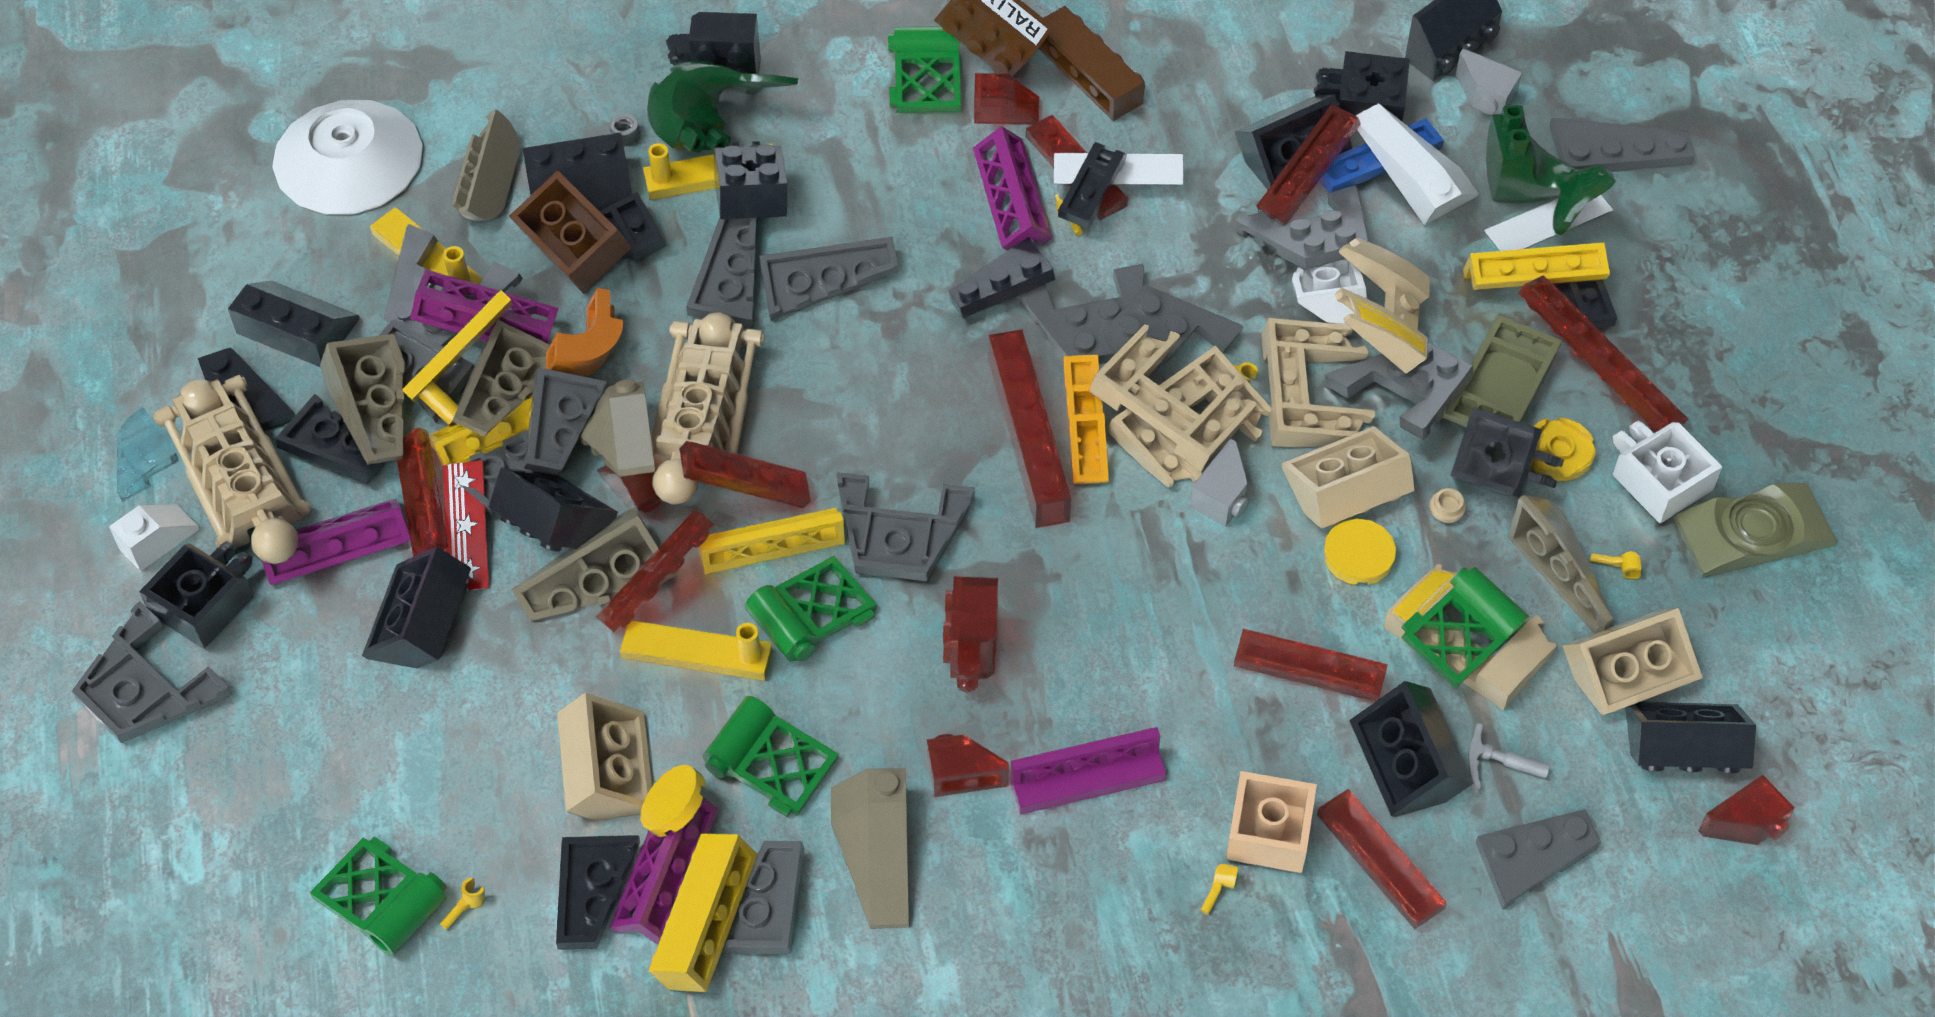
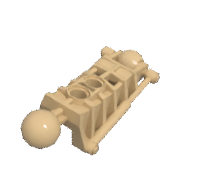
(701, 397)
(235, 468)

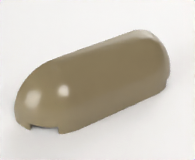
(487, 170)

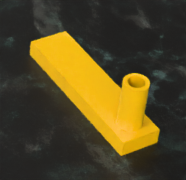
(677, 177)
(450, 261)
(424, 385)
(699, 650)

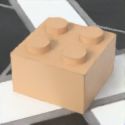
(1271, 822)

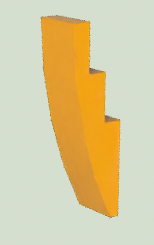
(1085, 421)

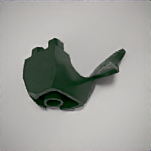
(686, 103)
(1527, 173)

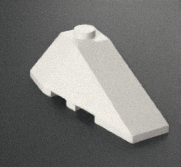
(1420, 171)
(1317, 289)

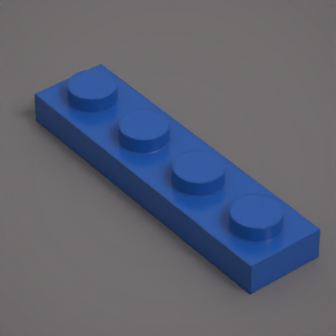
(1361, 163)

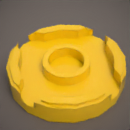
(1568, 441)
(1359, 551)
(672, 800)

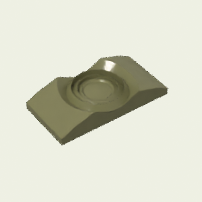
(1506, 372)
(1754, 528)

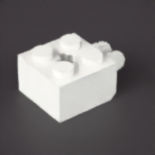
(1664, 468)

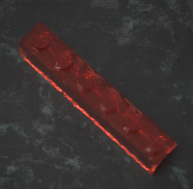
(1029, 429)

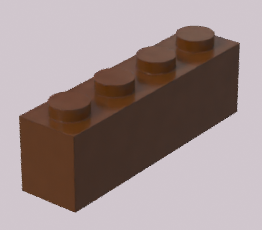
(1092, 64)

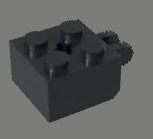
(719, 39)
(1366, 82)
(750, 181)
(1519, 444)
(199, 592)

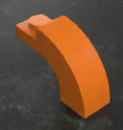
(588, 351)

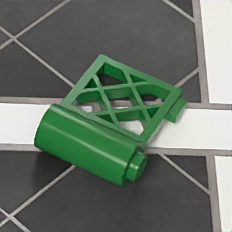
(926, 48)
(1480, 603)
(785, 617)
(741, 745)
(402, 908)

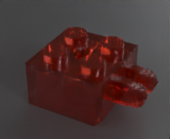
(971, 630)

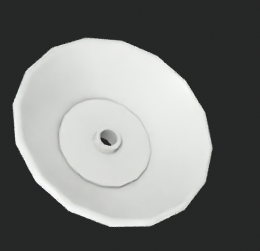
(347, 157)

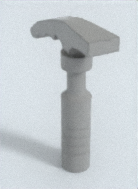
(1509, 759)

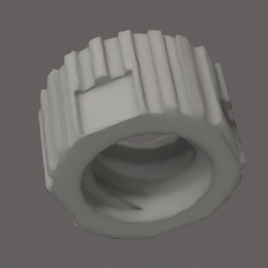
(625, 121)

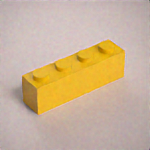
(703, 912)

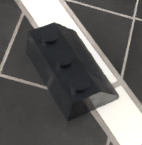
(1446, 28)
(1275, 139)
(590, 164)
(289, 320)
(549, 508)
(418, 610)
(1690, 736)
(1410, 750)

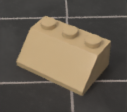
(1349, 476)
(1633, 660)
(603, 758)

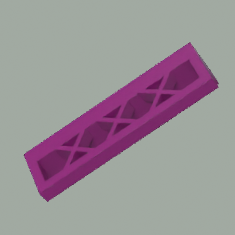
(1016, 181)
(453, 311)
(342, 540)
(1089, 772)
(666, 869)

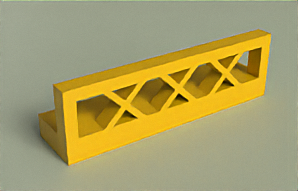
(1521, 266)
(457, 443)
(772, 540)

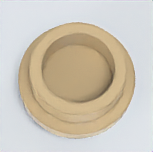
(1447, 505)

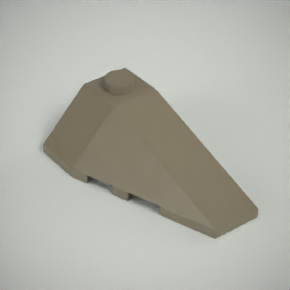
(500, 378)
(367, 390)
(621, 429)
(1553, 549)
(591, 572)
(872, 834)

